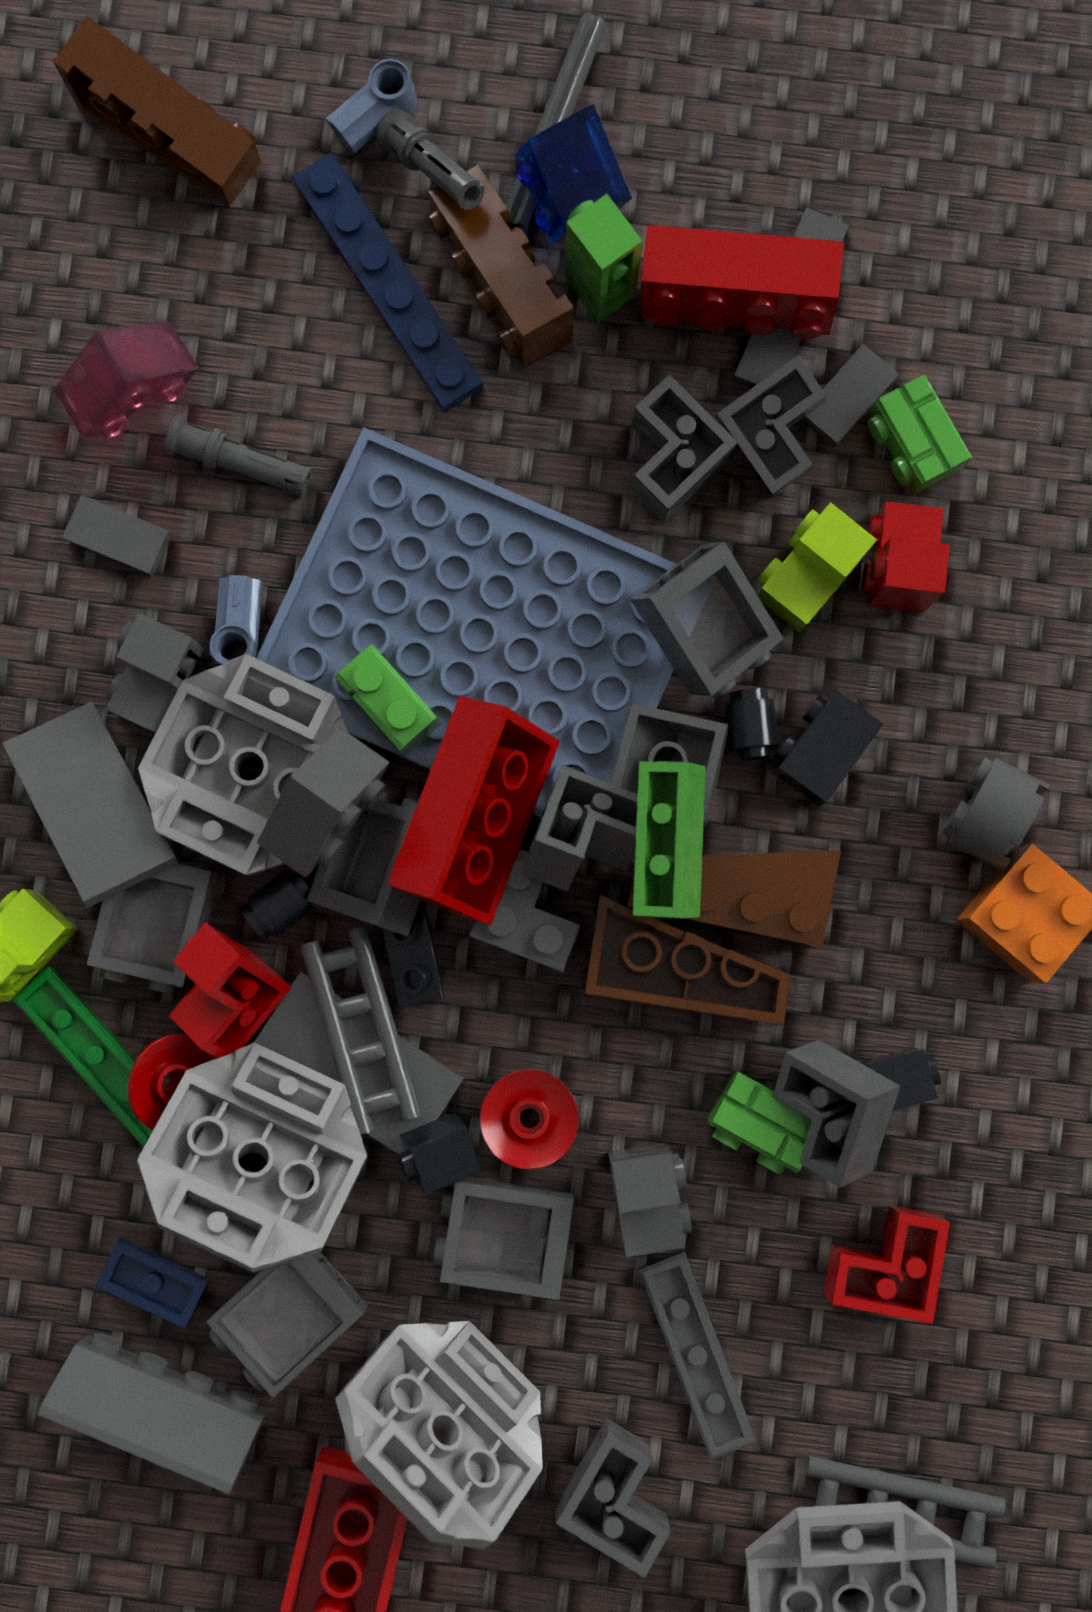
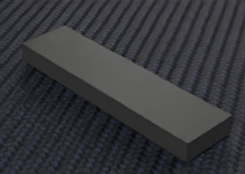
(772, 351)
(697, 1354)

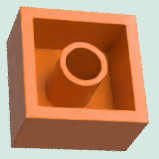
(1031, 914)

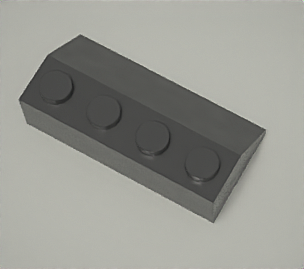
(155, 1411)

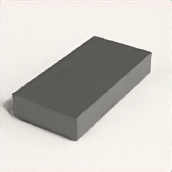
(851, 395)
(117, 535)

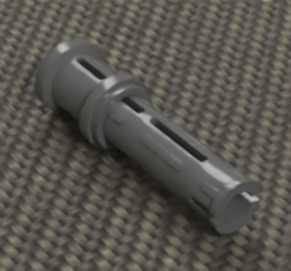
(418, 151)
(217, 451)

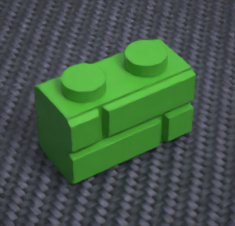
(917, 435)
(387, 700)
(755, 1117)

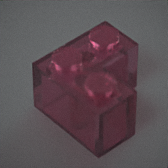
(121, 373)

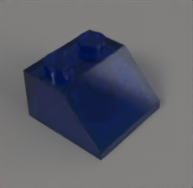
(569, 167)

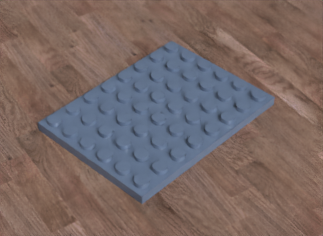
(472, 602)

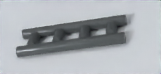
(373, 1001)
(927, 1495)

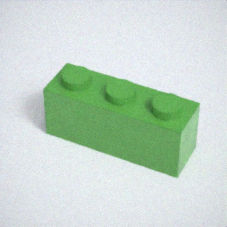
(601, 256)
(669, 839)

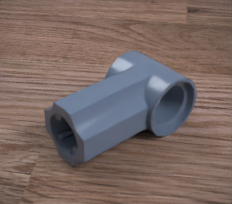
(359, 116)
(237, 616)

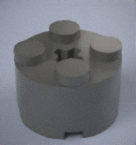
(998, 812)

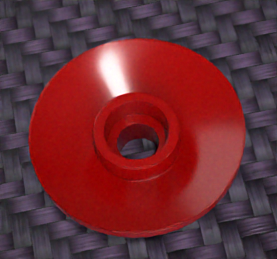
(165, 1055)
(524, 1145)

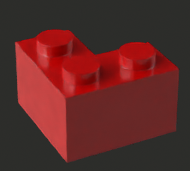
(907, 558)
(230, 992)
(902, 1277)

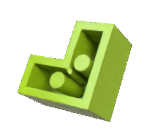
(822, 557)
(29, 939)

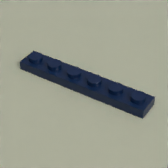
(387, 282)

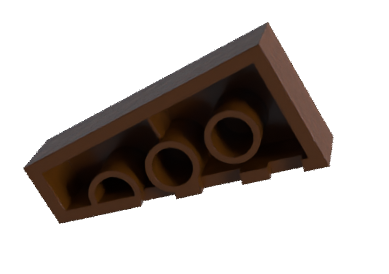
(156, 112)
(504, 274)
(767, 894)
(675, 970)

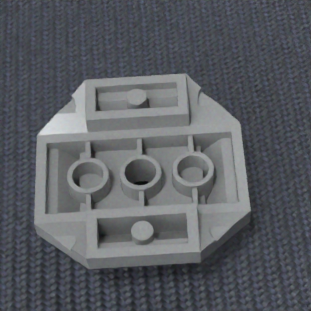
(206, 737)
(261, 1107)
(444, 1430)
(874, 1547)

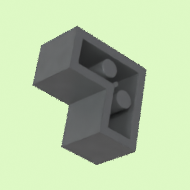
(762, 421)
(688, 444)
(156, 666)
(323, 802)
(581, 820)
(523, 927)
(846, 1106)
(649, 1199)
(602, 1505)

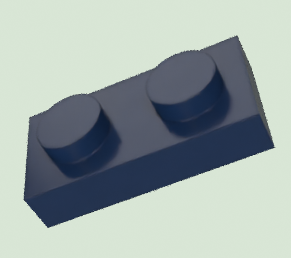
(153, 1282)

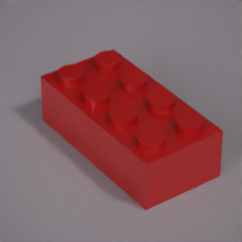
(740, 280)
(474, 810)
(344, 1542)

